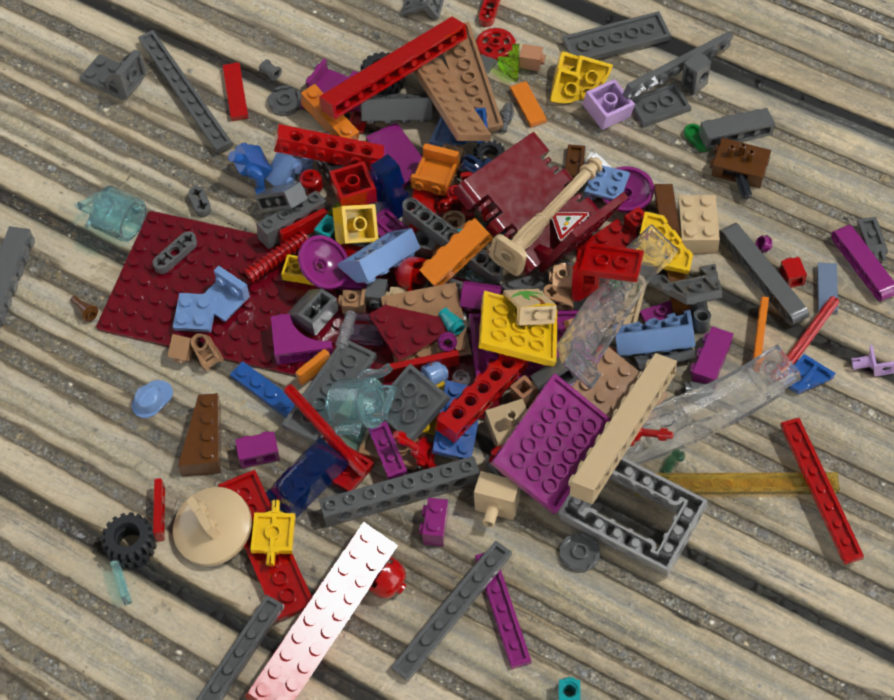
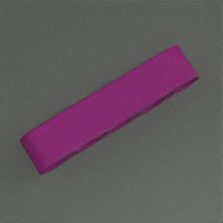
(863, 262)

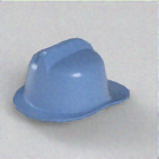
(151, 398)

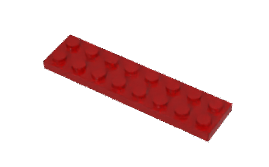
(284, 579)

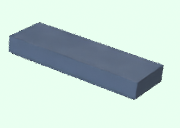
(826, 284)

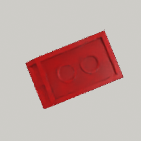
(603, 261)

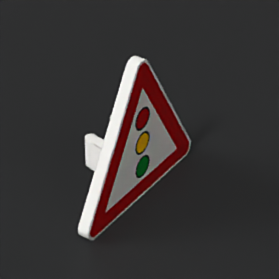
(566, 221)

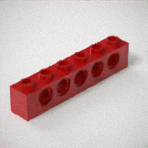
(325, 147)
(455, 428)

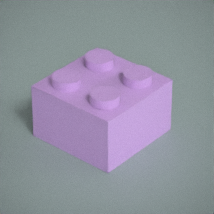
(608, 104)

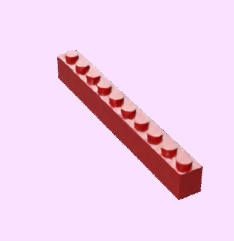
(392, 67)

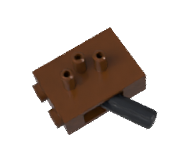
(740, 164)

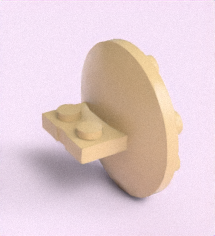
(212, 526)

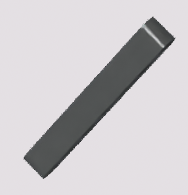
(442, 237)
(763, 274)

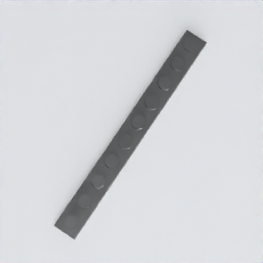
(185, 92)

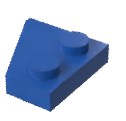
(811, 374)

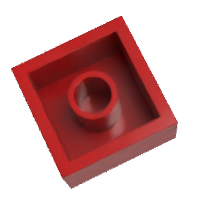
(353, 185)

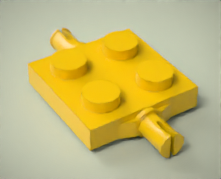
(273, 533)

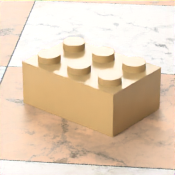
(698, 223)

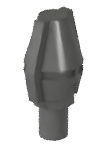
(506, 115)

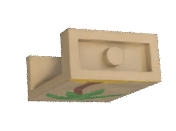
(532, 306)

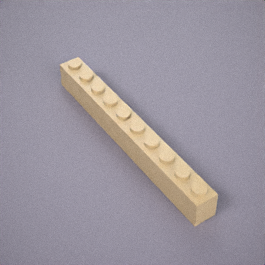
(622, 429)

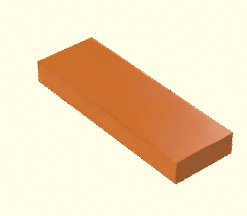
(528, 104)

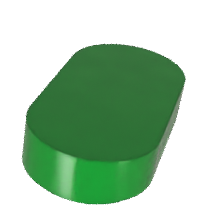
(691, 134)

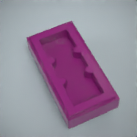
(658, 311)

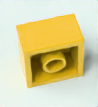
(355, 224)

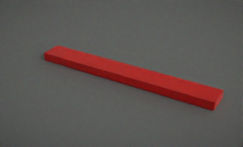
(822, 491)

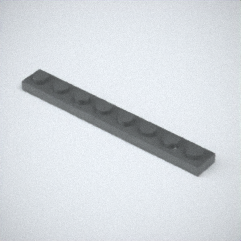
(675, 66)
(451, 611)

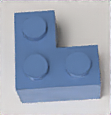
(286, 168)

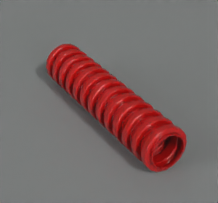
(274, 257)

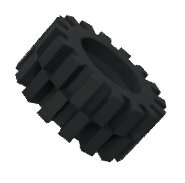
(488, 148)

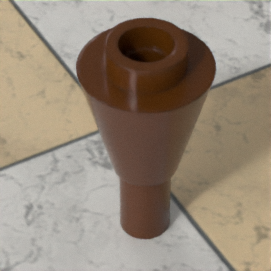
(87, 311)

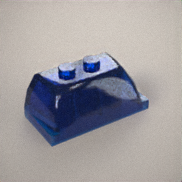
(307, 477)

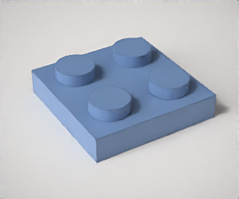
(195, 312)

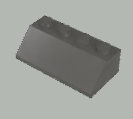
(396, 107)

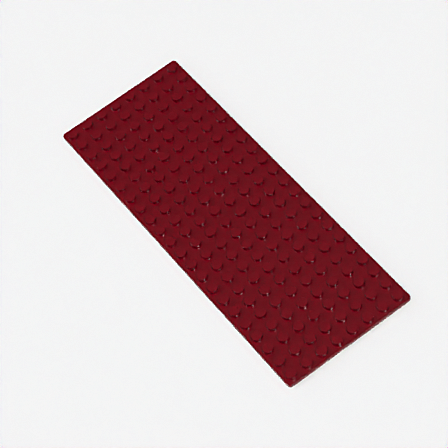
(146, 301)

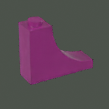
(291, 345)

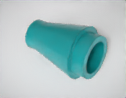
(451, 321)

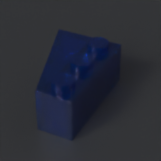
(388, 184)

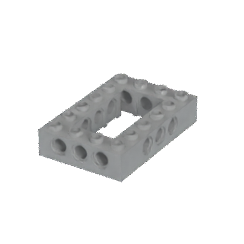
(655, 488)

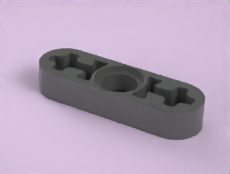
(172, 260)

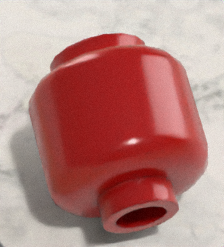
(311, 181)

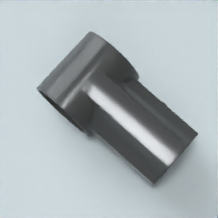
(701, 317)

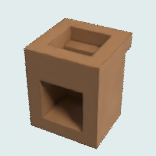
(353, 301)

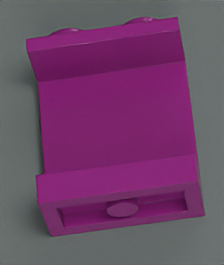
(326, 78)

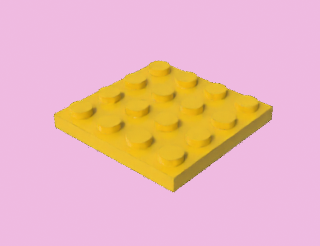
(504, 336)

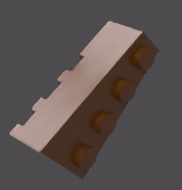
(203, 440)

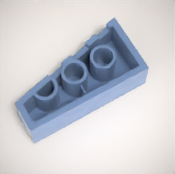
(656, 335)

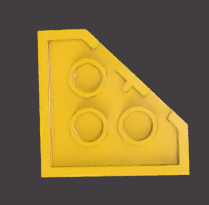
(683, 257)

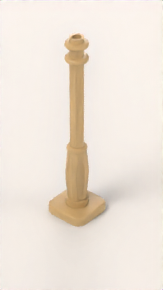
(511, 253)

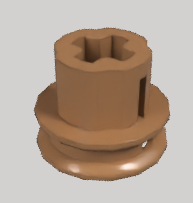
(455, 219)

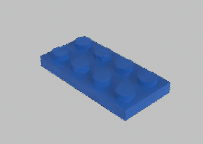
(464, 445)

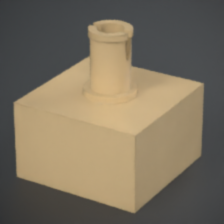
(503, 420)
(496, 497)

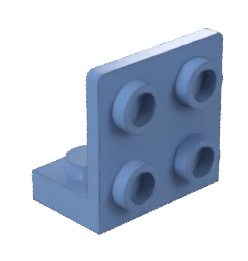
(607, 184)
(229, 291)

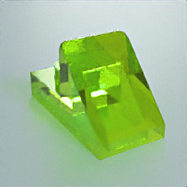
(510, 64)

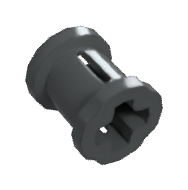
(269, 69)

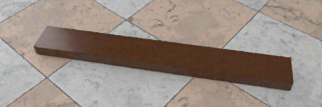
(667, 207)

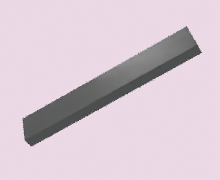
(242, 650)

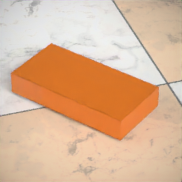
(312, 367)

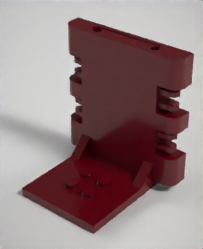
(519, 187)

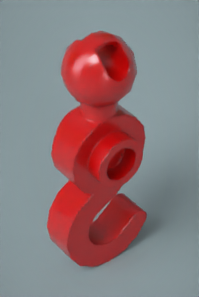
(445, 204)

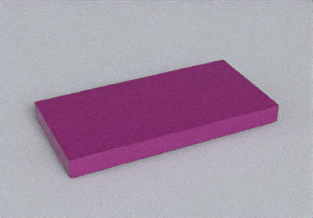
(399, 148)

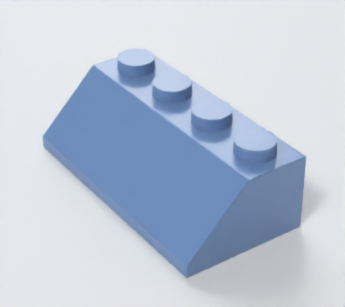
(380, 256)

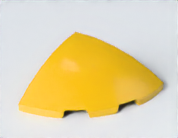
(576, 76)

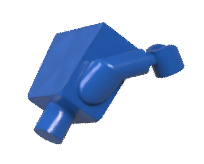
(251, 163)

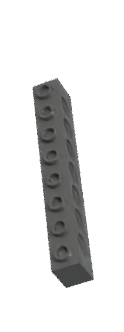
(399, 491)

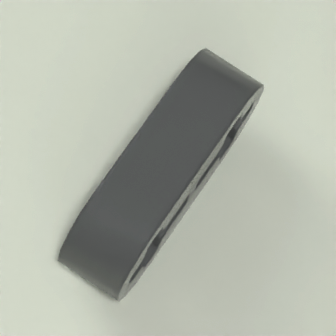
(197, 202)

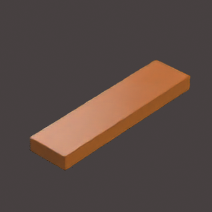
(760, 330)

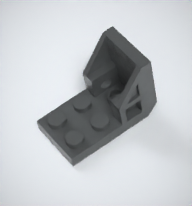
(115, 77)

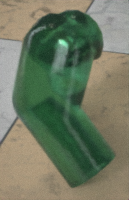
(675, 456)

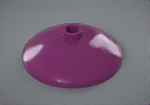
(638, 189)
(325, 254)

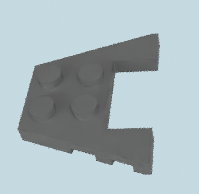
(691, 290)

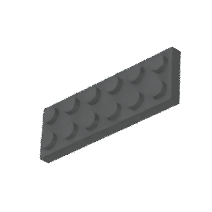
(618, 37)
(341, 365)

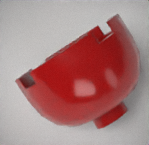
(409, 274)
(389, 580)

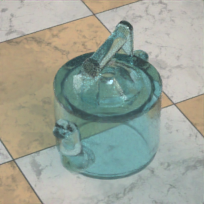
(114, 212)
(360, 401)

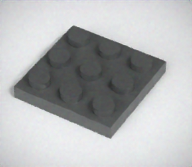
(415, 402)

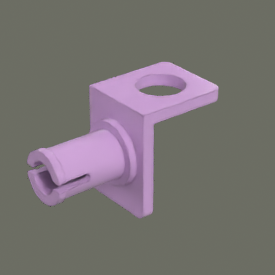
(870, 361)

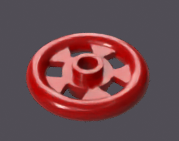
(495, 47)

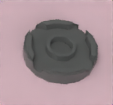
(284, 100)
(579, 552)

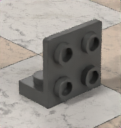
(432, 7)

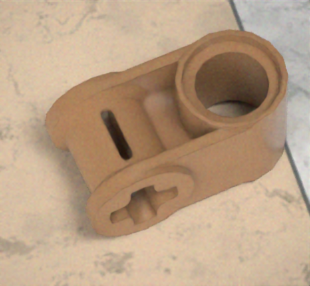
(560, 296)
(208, 354)

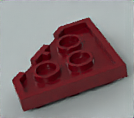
(406, 330)

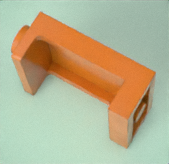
(435, 169)

